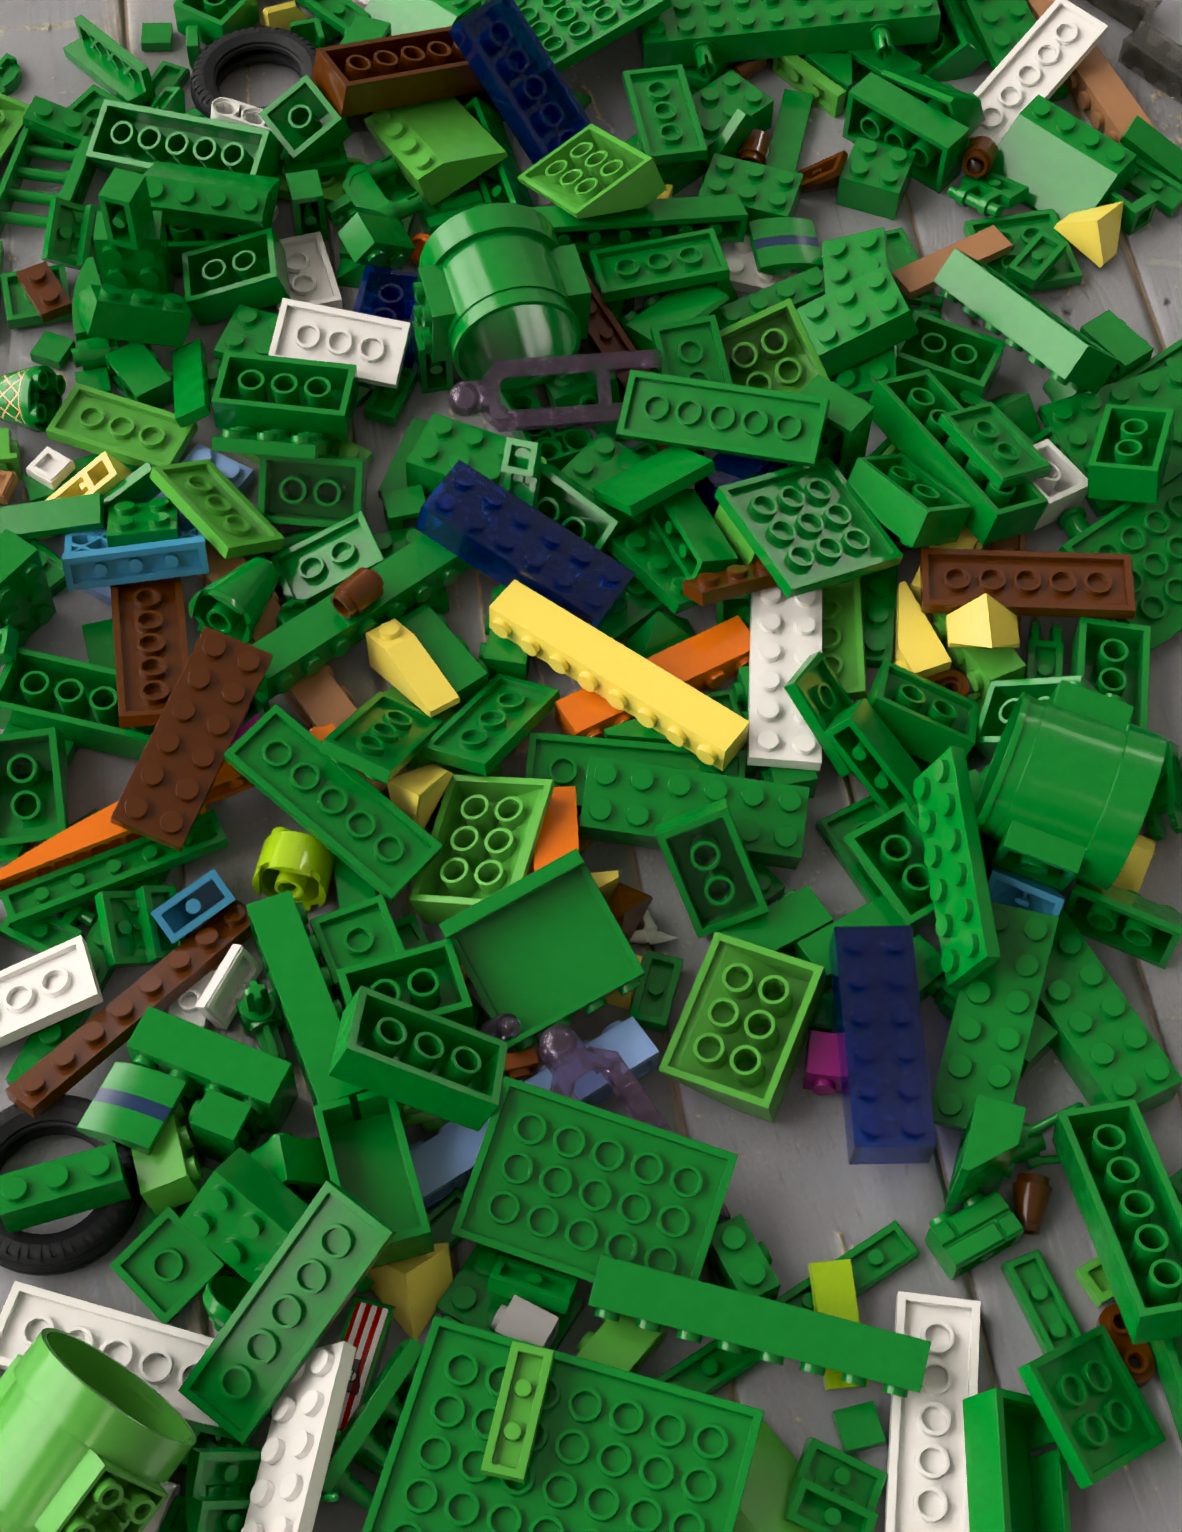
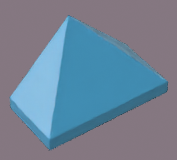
(1024, 893)

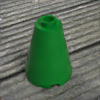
(236, 600)

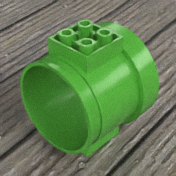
(83, 1441)

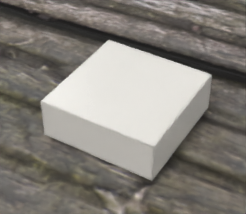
(50, 468)

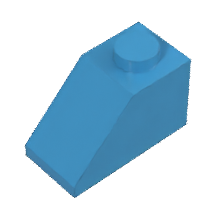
(193, 906)

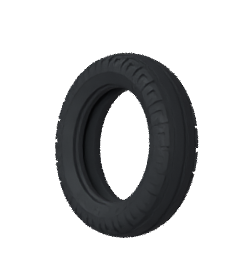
(244, 48)
(92, 1236)

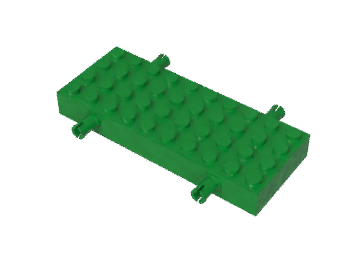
(746, 30)

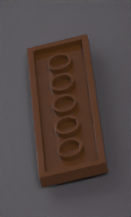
(1029, 582)
(147, 647)
(191, 739)

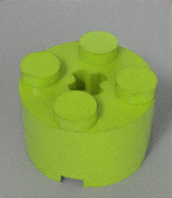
(295, 864)

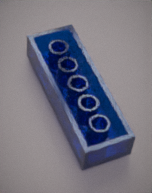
(519, 77)
(520, 543)
(881, 1046)

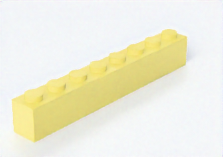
(618, 675)

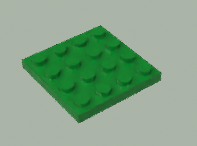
(808, 527)

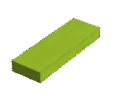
(834, 1295)

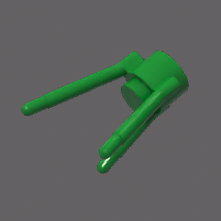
(1036, 1142)

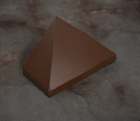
(824, 173)
(628, 907)

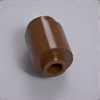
(755, 147)
(979, 156)
(357, 592)

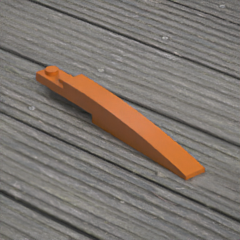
(98, 834)

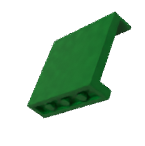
(544, 949)

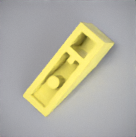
(96, 477)
(915, 640)
(409, 668)

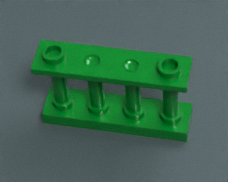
(74, 181)
(357, 1433)

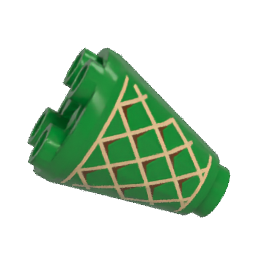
(31, 397)

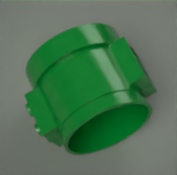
(498, 291)
(1069, 787)

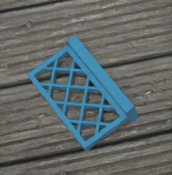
(93, 567)

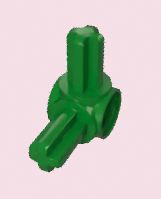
(262, 1018)

